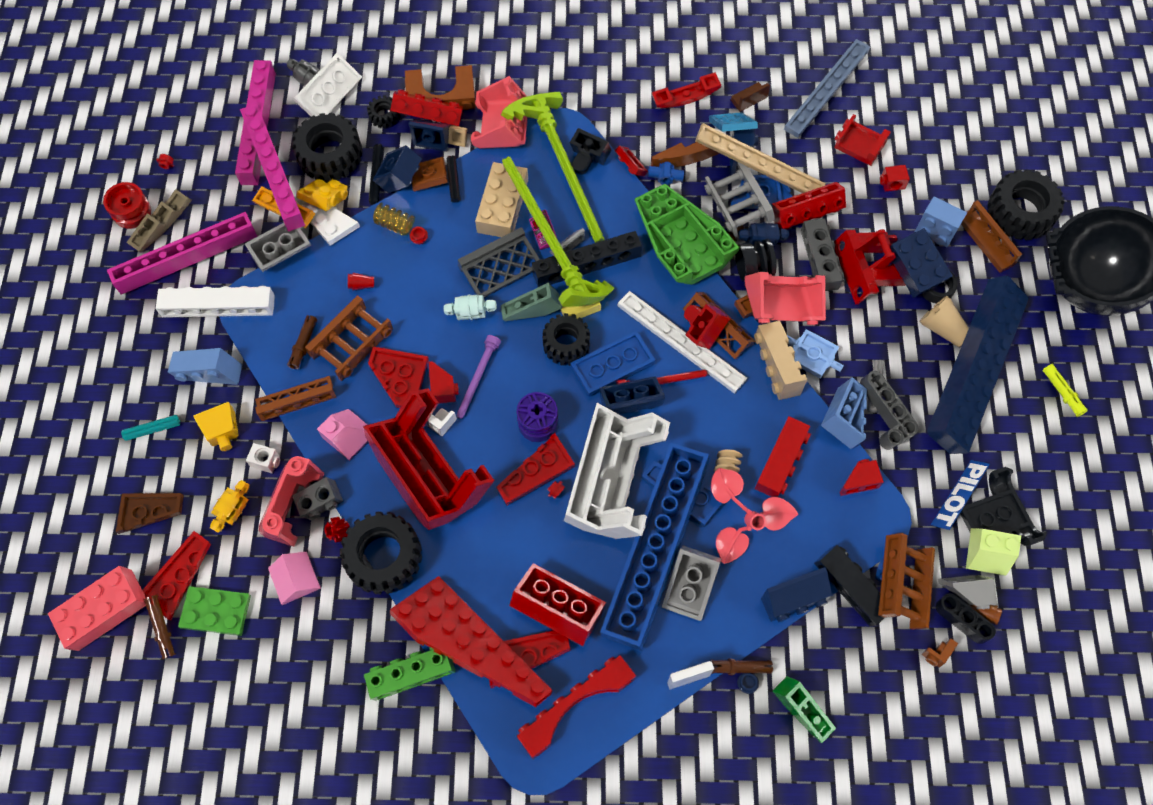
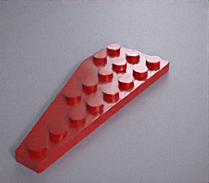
(452, 628)

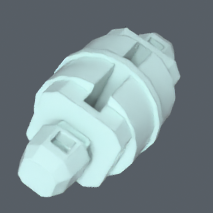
(470, 307)

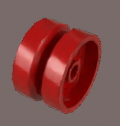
(126, 204)

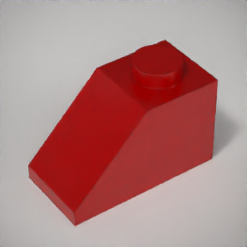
(442, 384)
(863, 478)

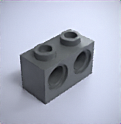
(316, 494)

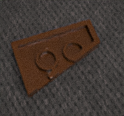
(147, 508)

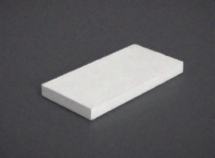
(328, 87)

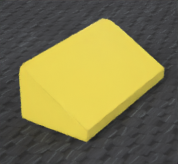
(581, 311)

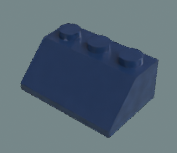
(632, 395)
(797, 595)

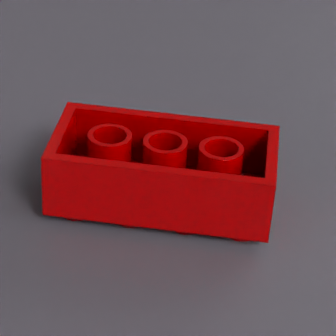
(557, 604)

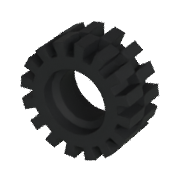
(382, 120)

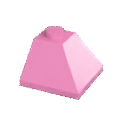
(344, 433)

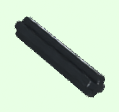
(453, 178)

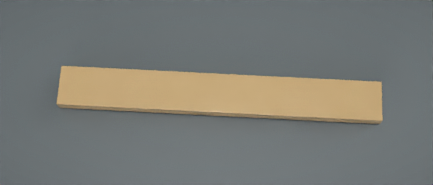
(756, 160)

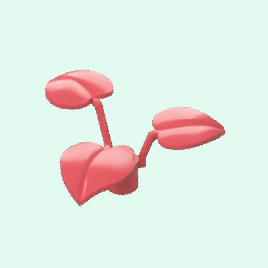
(775, 515)

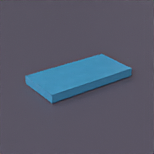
(733, 121)

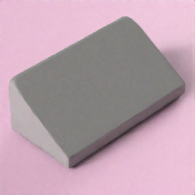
(572, 240)

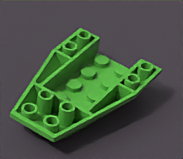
(684, 236)

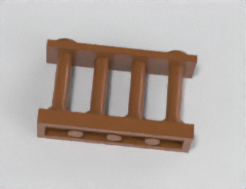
(341, 322)
(893, 580)

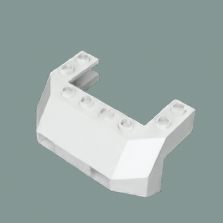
(608, 470)

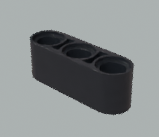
(976, 620)

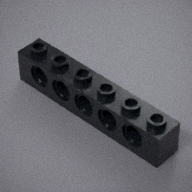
(589, 258)

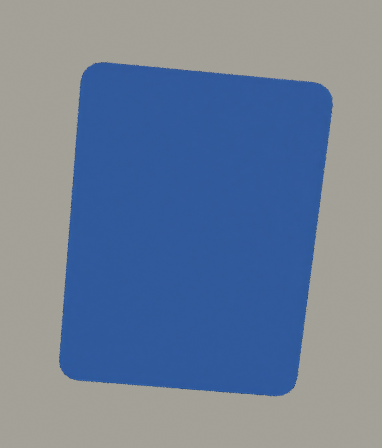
(495, 543)

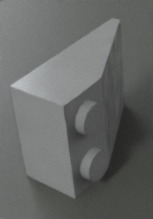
(691, 583)

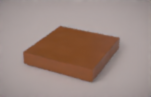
(430, 174)

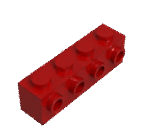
(426, 108)
(809, 205)
(782, 458)

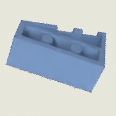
(205, 366)
(846, 413)

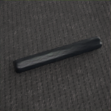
(377, 158)

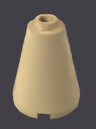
(946, 322)

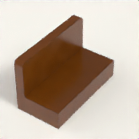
(750, 96)

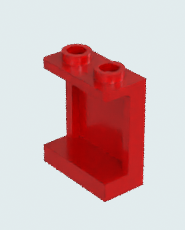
(860, 141)

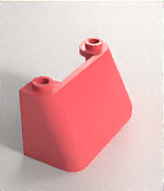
(495, 129)
(786, 298)
(296, 473)

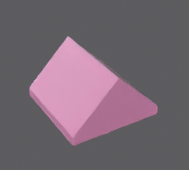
(293, 576)

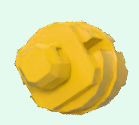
(229, 506)

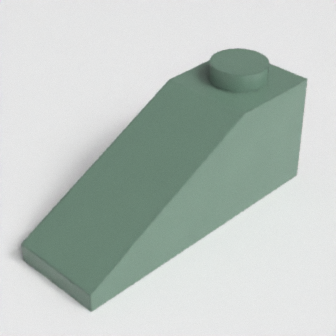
(532, 304)

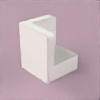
(441, 421)

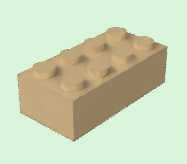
(500, 202)

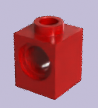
(894, 178)

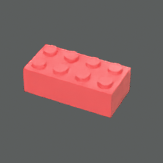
(97, 608)

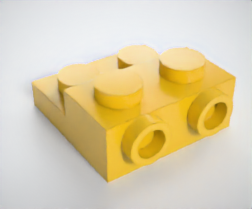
(323, 194)

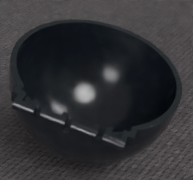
(1103, 260)

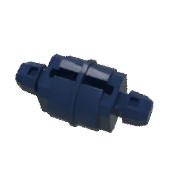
(763, 231)

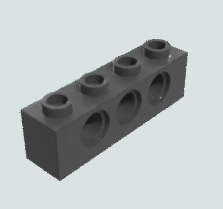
(814, 230)

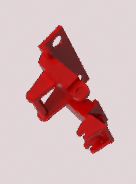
(856, 267)

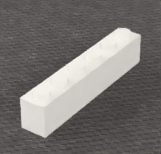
(215, 301)

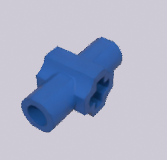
(666, 173)

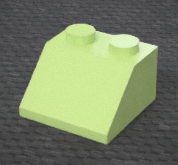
(992, 551)

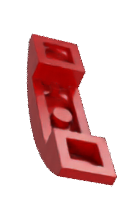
(687, 94)

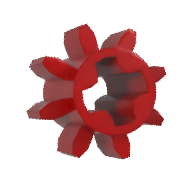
(336, 529)

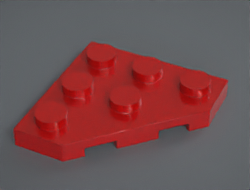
(398, 372)

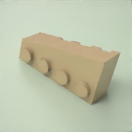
(780, 361)

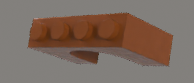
(461, 93)

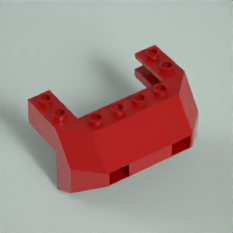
(419, 467)

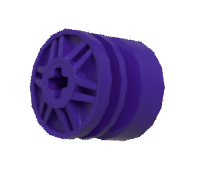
(537, 427)

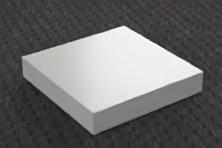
(690, 675)

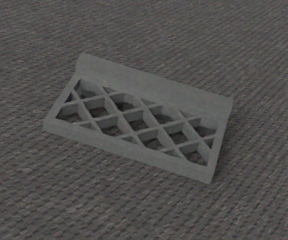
(489, 252)

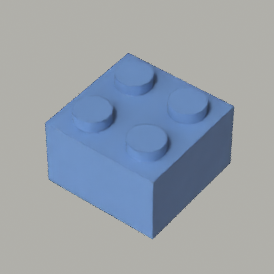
(941, 221)

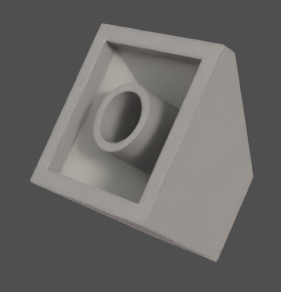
(972, 589)

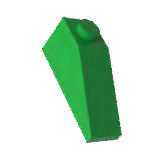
(804, 708)

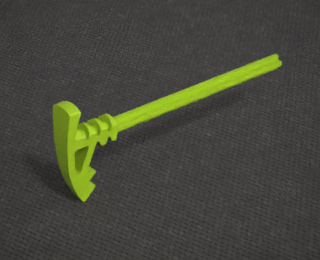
(539, 107)
(580, 291)

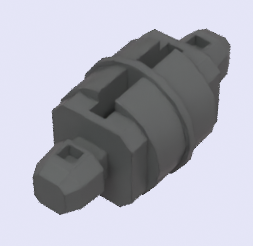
(302, 71)

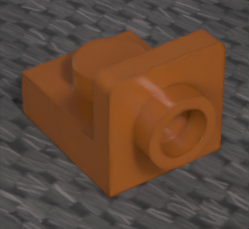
(744, 307)
(942, 653)

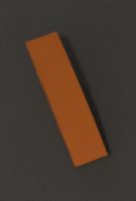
(681, 155)

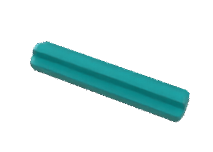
(150, 427)

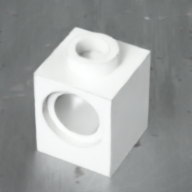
(257, 453)

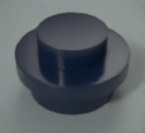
(748, 683)

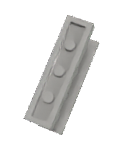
(750, 185)

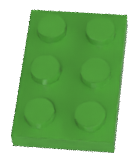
(214, 611)

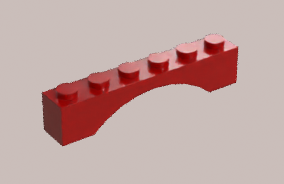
(612, 678)

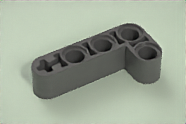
(886, 408)

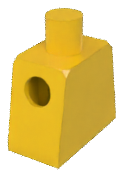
(218, 425)

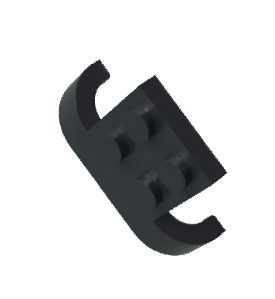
(1002, 511)

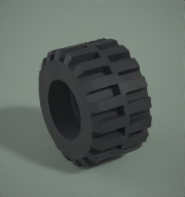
(566, 326)

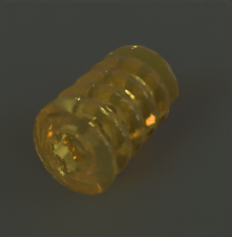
(393, 220)

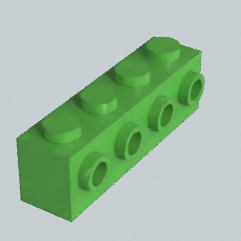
(407, 673)

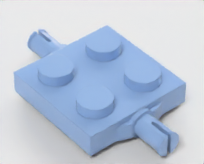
(815, 353)

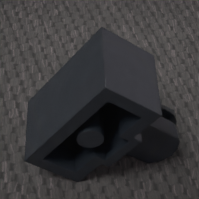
(588, 149)

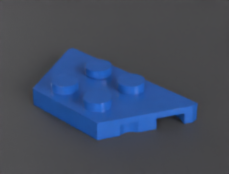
(771, 188)

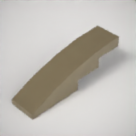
(156, 224)

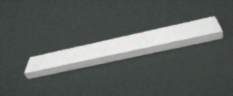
(679, 341)

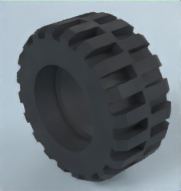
(321, 130)
(1037, 190)
(367, 531)

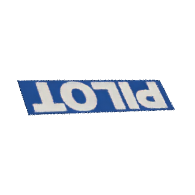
(960, 494)

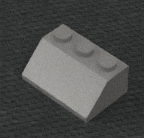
(276, 246)

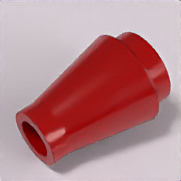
(359, 281)

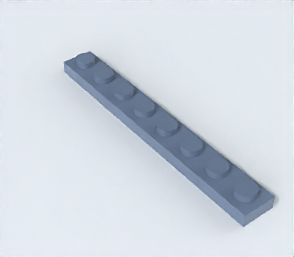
(826, 88)

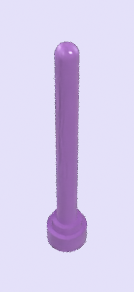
(491, 344)

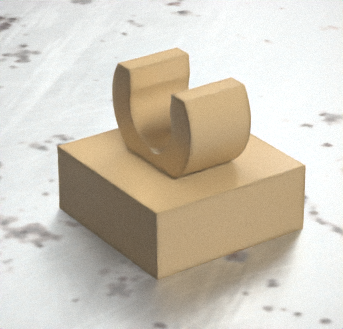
(457, 136)

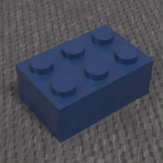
(919, 263)

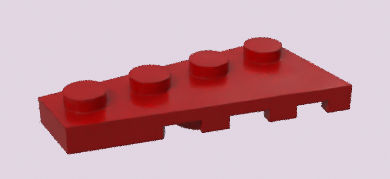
(543, 466)
(177, 574)
(538, 648)

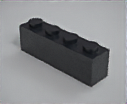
(852, 583)

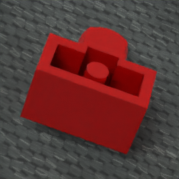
(705, 324)

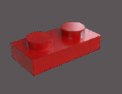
(631, 161)

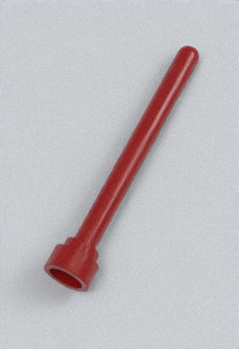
(676, 377)

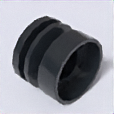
(755, 259)

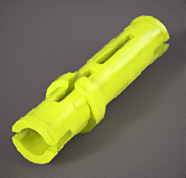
(1069, 396)

